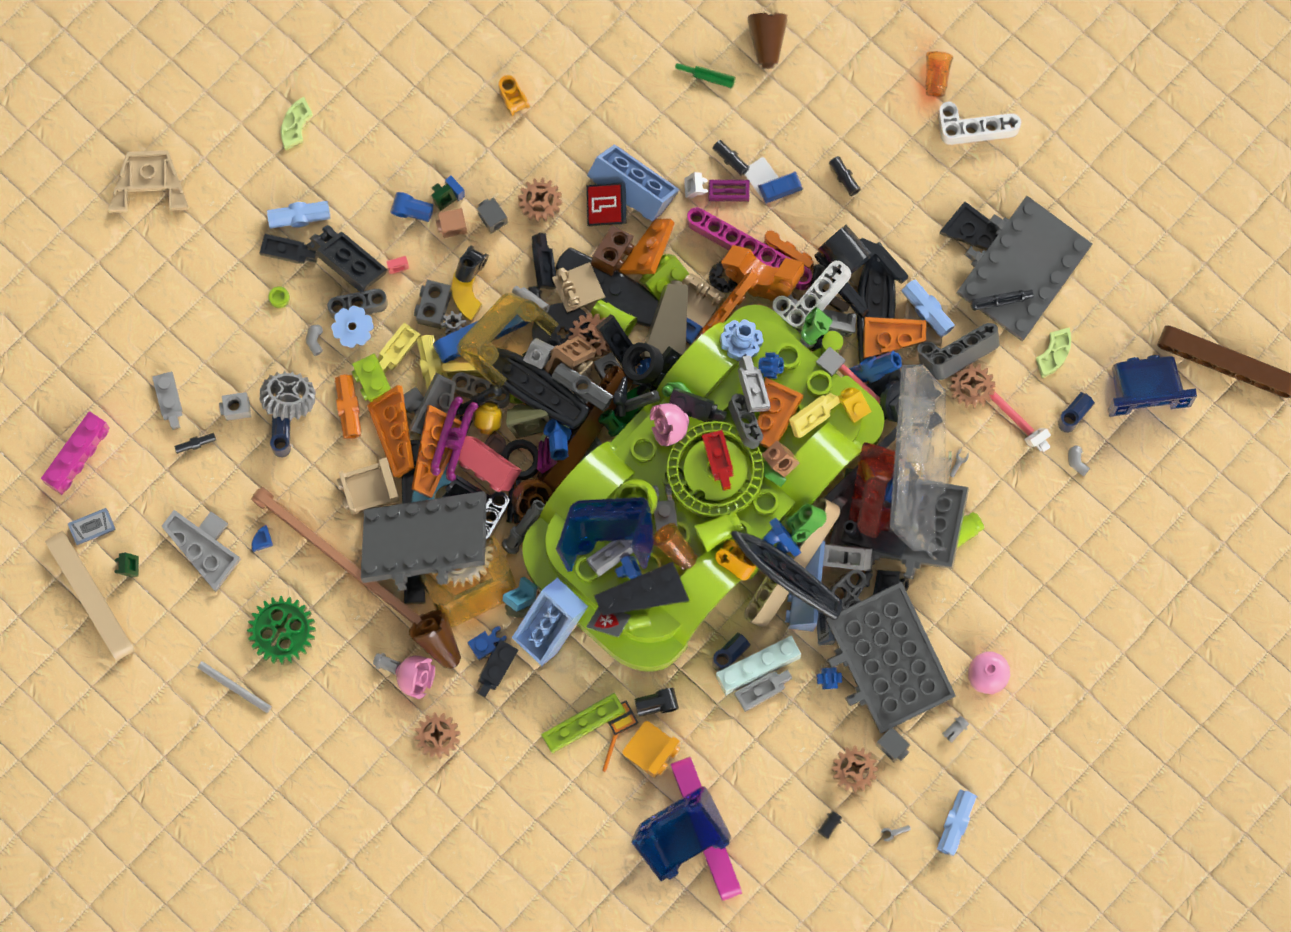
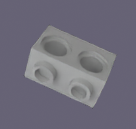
(847, 557)

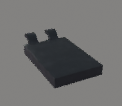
(346, 258)

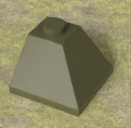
(526, 421)

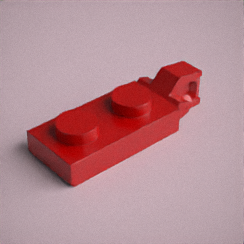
(718, 458)

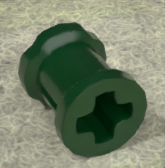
(611, 422)

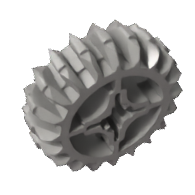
(287, 402)

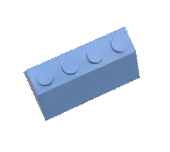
(644, 188)
(801, 615)

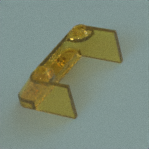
(477, 344)
(475, 599)

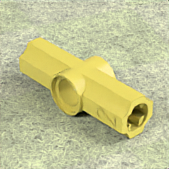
(430, 361)

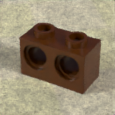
(609, 249)

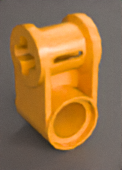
(514, 99)
(736, 560)

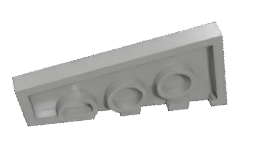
(202, 550)

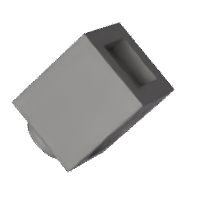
(538, 353)
(243, 410)

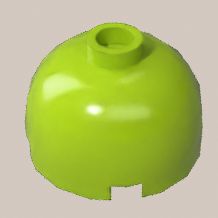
(638, 488)

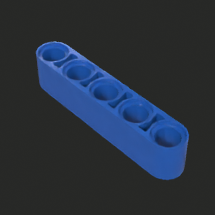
(447, 346)

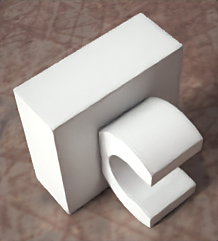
(693, 185)
(1038, 439)

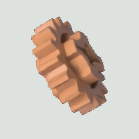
(536, 192)
(578, 331)
(981, 385)
(447, 735)
(851, 760)

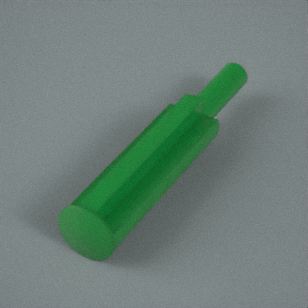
(708, 75)

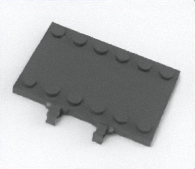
(1028, 254)
(948, 522)
(424, 538)
(889, 658)

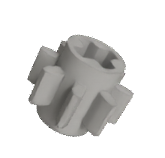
(453, 318)

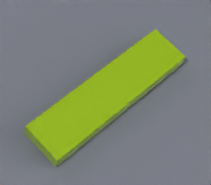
(583, 723)

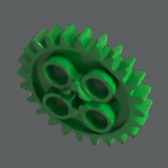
(298, 638)

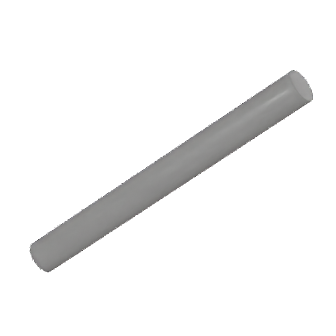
(234, 687)

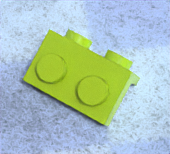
(668, 270)
(371, 376)

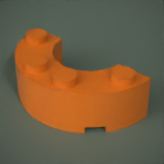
(772, 280)

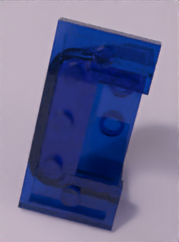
(1148, 384)

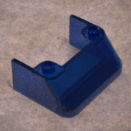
(606, 521)

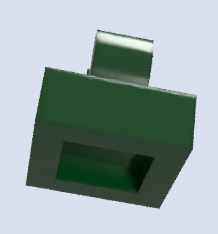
(442, 196)
(128, 565)

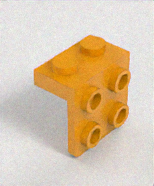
(651, 749)

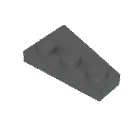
(439, 395)

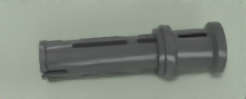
(518, 532)

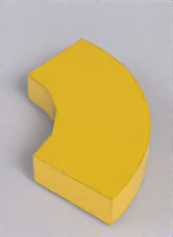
(465, 298)

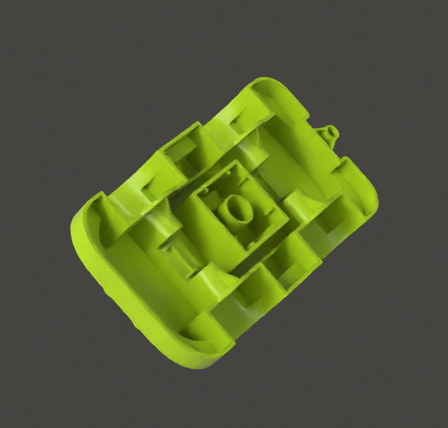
(638, 455)

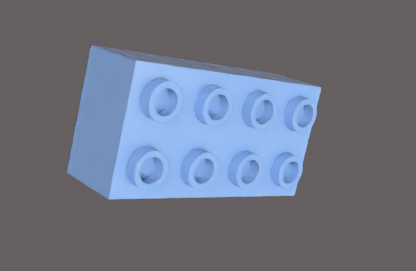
(549, 621)

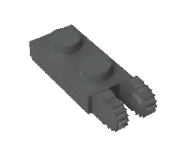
(665, 510)

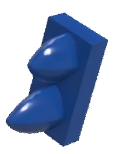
(781, 538)

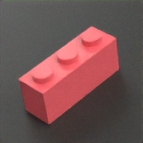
(488, 464)

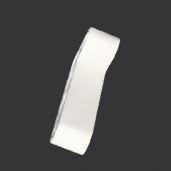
(979, 124)
(814, 292)

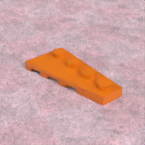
(392, 428)

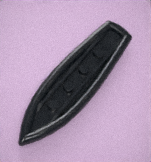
(618, 289)
(879, 294)
(539, 390)
(788, 574)

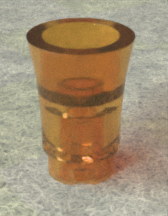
(937, 72)
(675, 546)

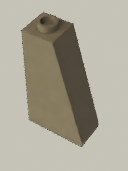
(669, 320)

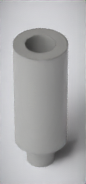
(525, 293)

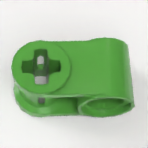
(815, 325)
(806, 521)

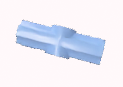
(298, 214)
(928, 308)
(956, 822)

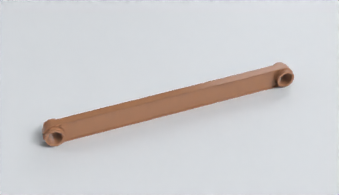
(264, 498)

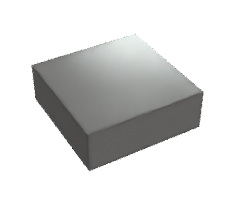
(830, 361)
(213, 525)

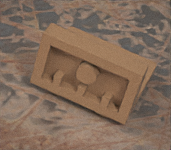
(570, 353)

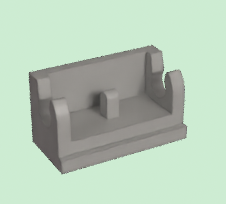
(842, 322)

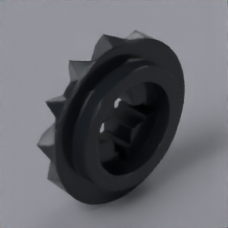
(720, 283)

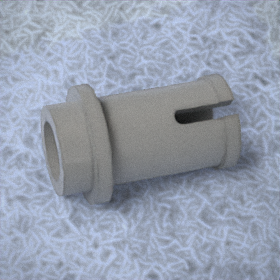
(385, 663)
(956, 728)

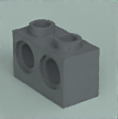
(438, 305)

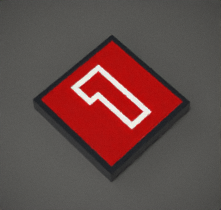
(606, 204)

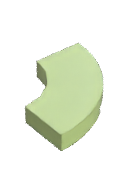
(293, 123)
(1056, 353)

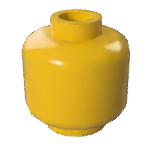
(488, 418)

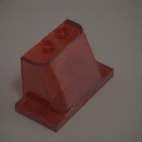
(873, 474)

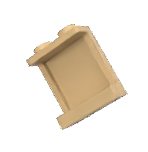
(368, 487)

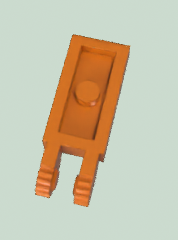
(788, 249)

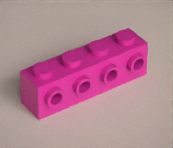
(75, 453)

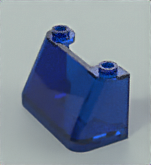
(681, 833)

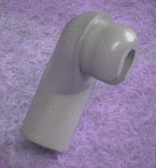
(312, 337)
(1074, 460)

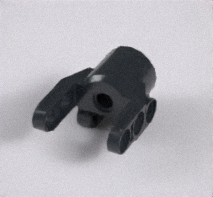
(855, 252)

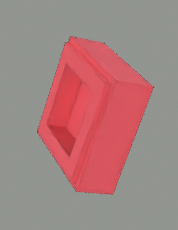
(397, 265)

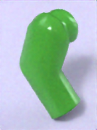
(668, 388)
(772, 475)

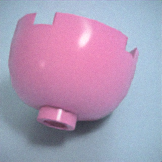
(669, 423)
(989, 672)
(415, 675)

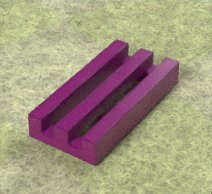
(741, 198)
(544, 456)

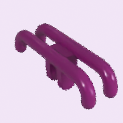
(452, 438)

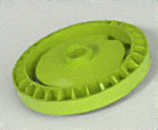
(700, 478)

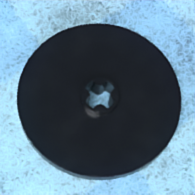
(564, 319)

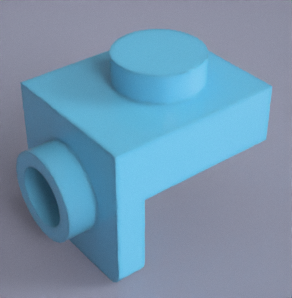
(521, 596)

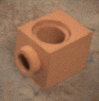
(451, 223)
(780, 458)

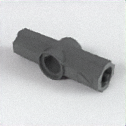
(572, 379)

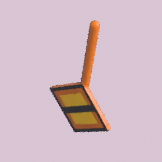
(619, 725)

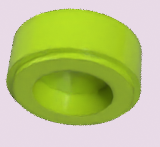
(279, 297)

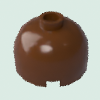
(527, 492)

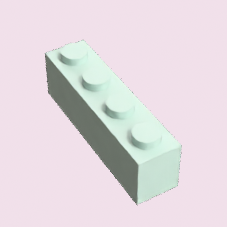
(758, 665)

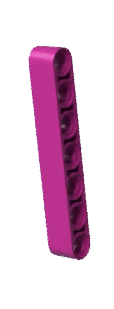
(742, 240)
(717, 859)

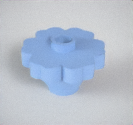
(352, 337)
(741, 339)

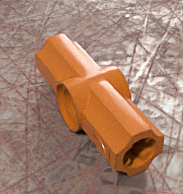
(348, 406)

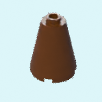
(767, 37)
(436, 638)

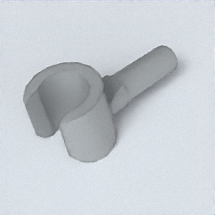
(959, 461)
(894, 832)

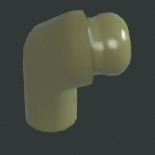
(521, 613)

